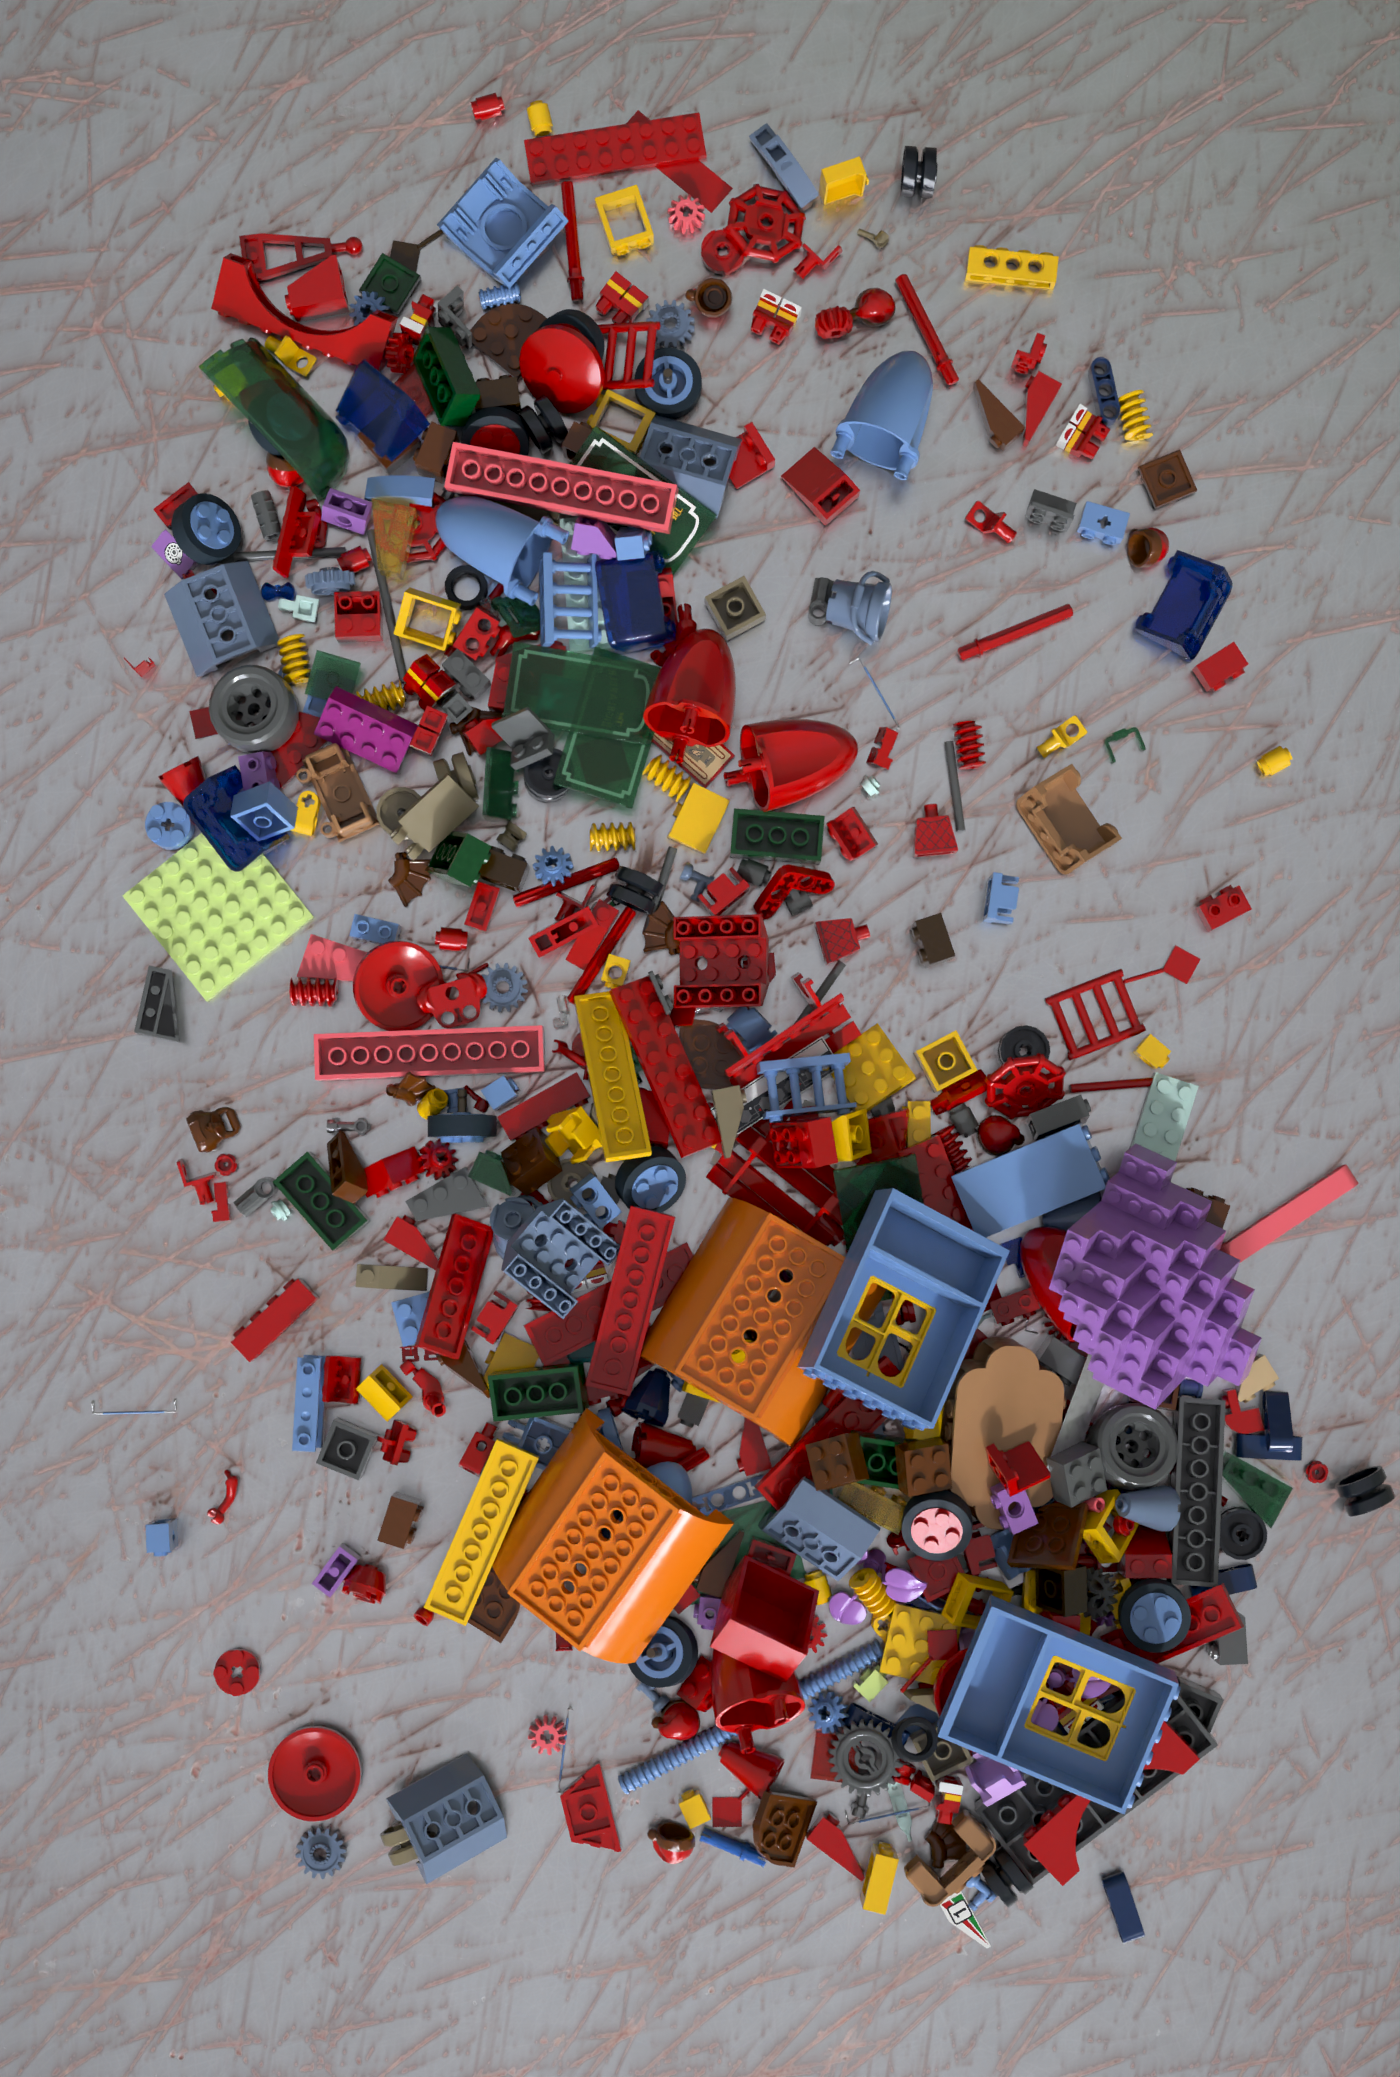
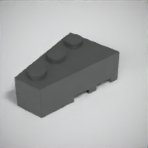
(158, 1007)
(449, 1196)

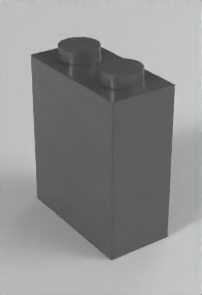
(1058, 1117)

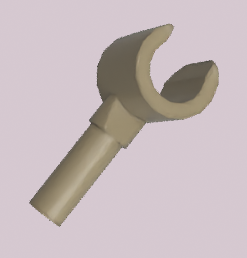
(879, 240)

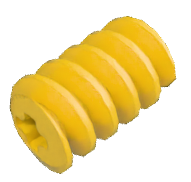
(1133, 417)
(293, 659)
(386, 697)
(668, 777)
(612, 836)
(872, 1592)

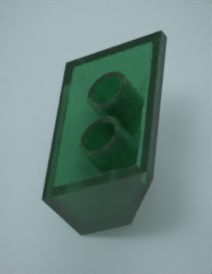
(499, 787)
(492, 1172)

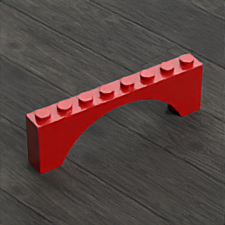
(242, 297)
(1055, 1836)

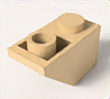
(1260, 1377)

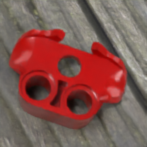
(471, 990)

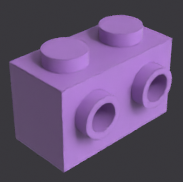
(258, 769)

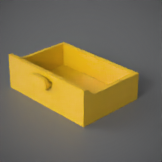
(842, 180)
(698, 818)
(509, 1355)

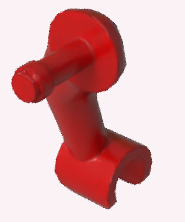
(313, 505)
(563, 1050)
(231, 1489)

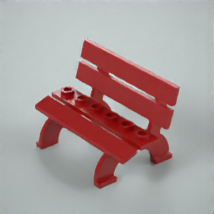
(799, 1039)
(797, 1177)

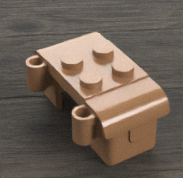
(339, 792)
(937, 1889)

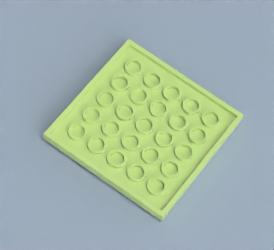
(216, 918)

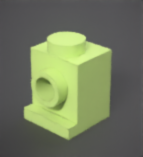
(871, 1682)

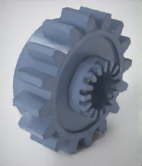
(676, 315)
(329, 581)
(515, 991)
(321, 1864)

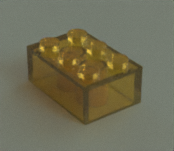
(874, 1504)

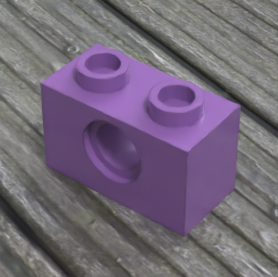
(346, 511)
(1020, 1517)
(336, 1570)

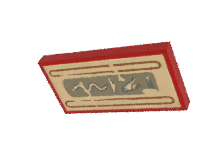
(699, 762)

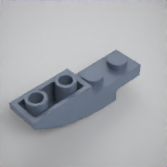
(784, 165)

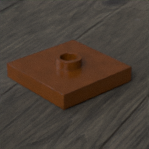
(1167, 479)

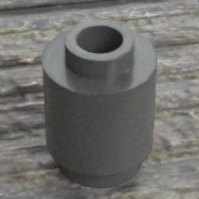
(754, 872)
(963, 1120)

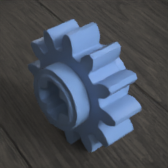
(368, 301)
(546, 872)
(834, 1706)

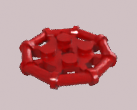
(761, 234)
(426, 531)
(1038, 1094)

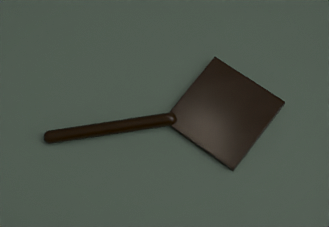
(409, 253)

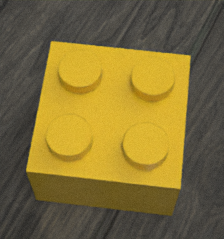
(945, 1061)

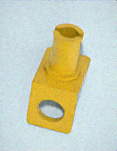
(289, 354)
(1061, 738)

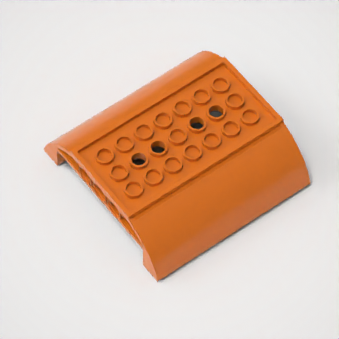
(727, 1295)
(628, 1578)

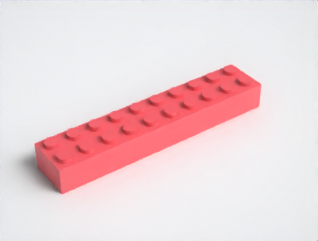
(561, 487)
(429, 1053)

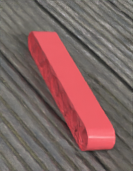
(1290, 1213)

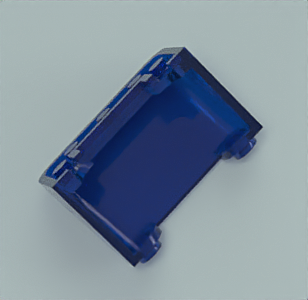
(380, 411)
(633, 602)
(1187, 605)
(211, 810)

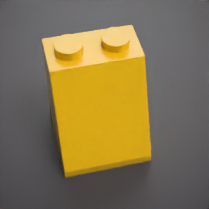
(852, 1135)

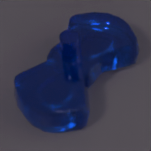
(269, 591)

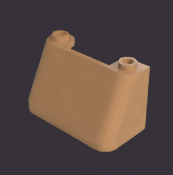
(1064, 821)

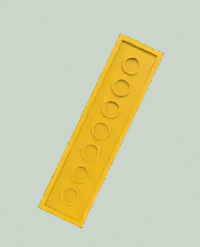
(612, 1078)
(481, 1531)

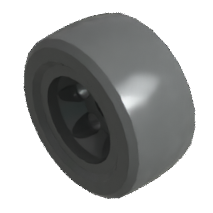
(273, 724)
(1160, 1442)

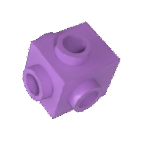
(707, 1602)

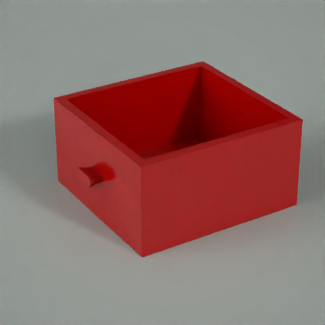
(765, 1619)

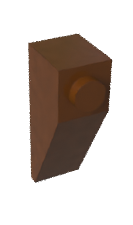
(999, 422)
(345, 1169)
(466, 1369)
(719, 1567)

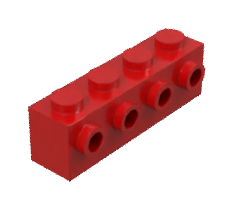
(539, 1108)
(275, 1319)

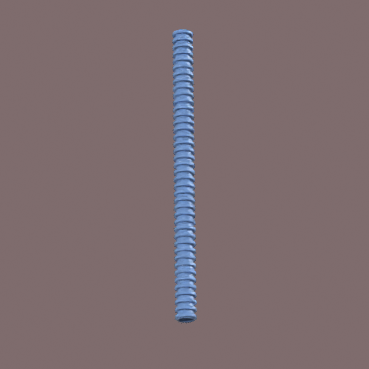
(714, 1736)

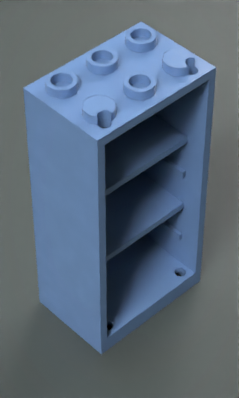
(1031, 1180)

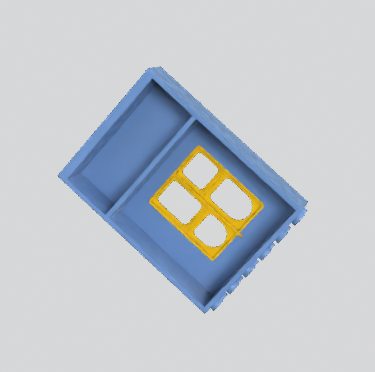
(920, 1261)
(1008, 1675)

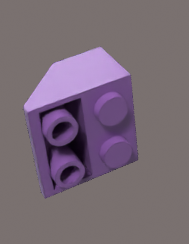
(594, 538)

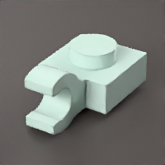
(303, 608)

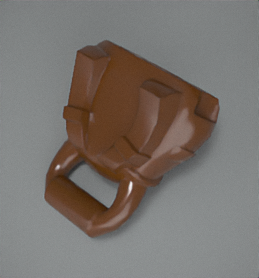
(210, 1129)

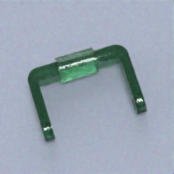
(1120, 734)

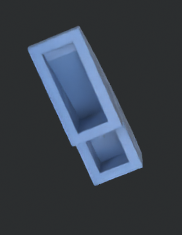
(401, 489)

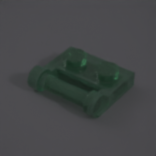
(527, 615)

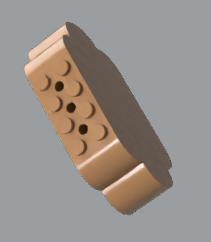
(1003, 1401)

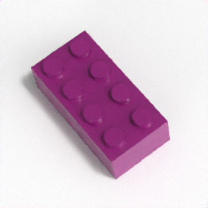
(365, 729)

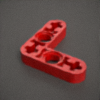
(789, 878)

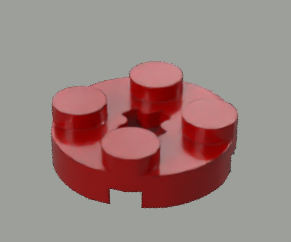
(710, 255)
(224, 1674)

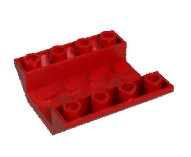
(723, 943)

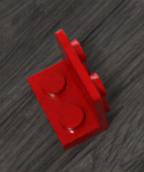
(752, 459)
(1017, 1467)

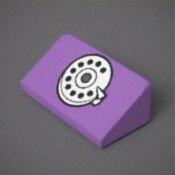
(170, 552)

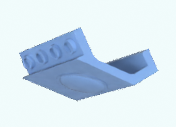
(501, 224)

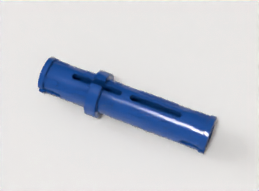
(732, 1846)

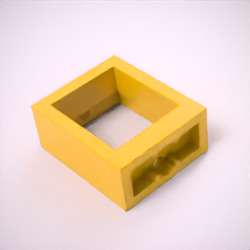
(618, 199)
(641, 433)
(402, 626)
(1106, 1548)
(961, 1596)
(879, 1878)

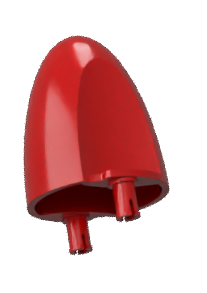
(694, 694)
(791, 760)
(1039, 1257)
(751, 1699)

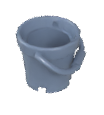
(861, 606)
(509, 1217)

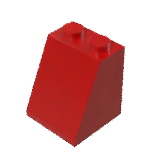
(318, 292)
(656, 1125)
(1146, 1555)

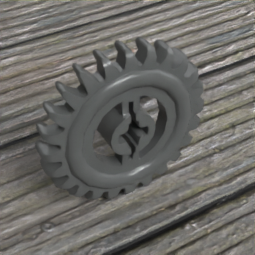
(878, 1777)

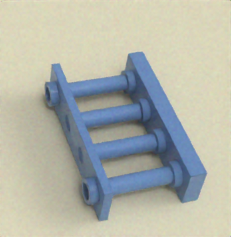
(549, 611)
(792, 1068)
(308, 1404)

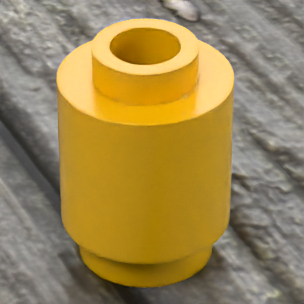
(539, 118)
(1274, 761)
(432, 1103)
(819, 1581)

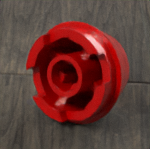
(365, 1583)

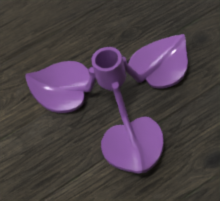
(900, 1584)
(1046, 1714)

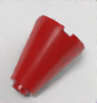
(183, 779)
(658, 1445)
(754, 1769)

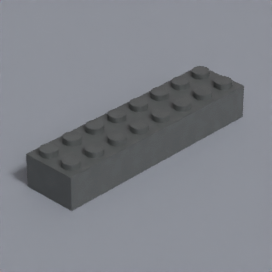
(1198, 1482)

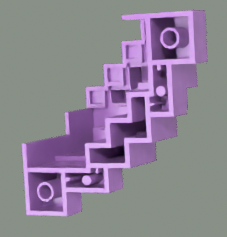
(1153, 1286)

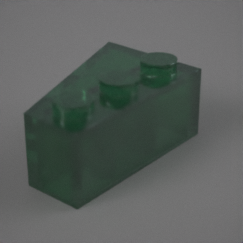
(1255, 1488)

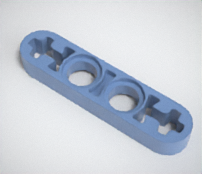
(729, 1499)

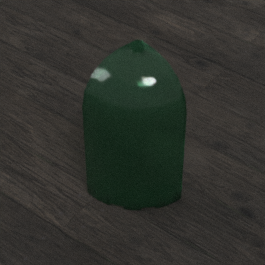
(281, 412)

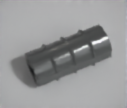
(266, 514)

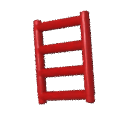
(632, 329)
(1115, 1036)

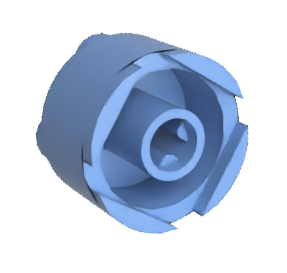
(161, 816)
(751, 1027)

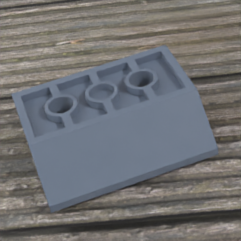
(685, 463)
(235, 608)
(542, 1265)
(818, 1525)
(443, 1801)

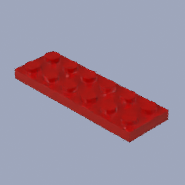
(455, 1287)
(1211, 1618)

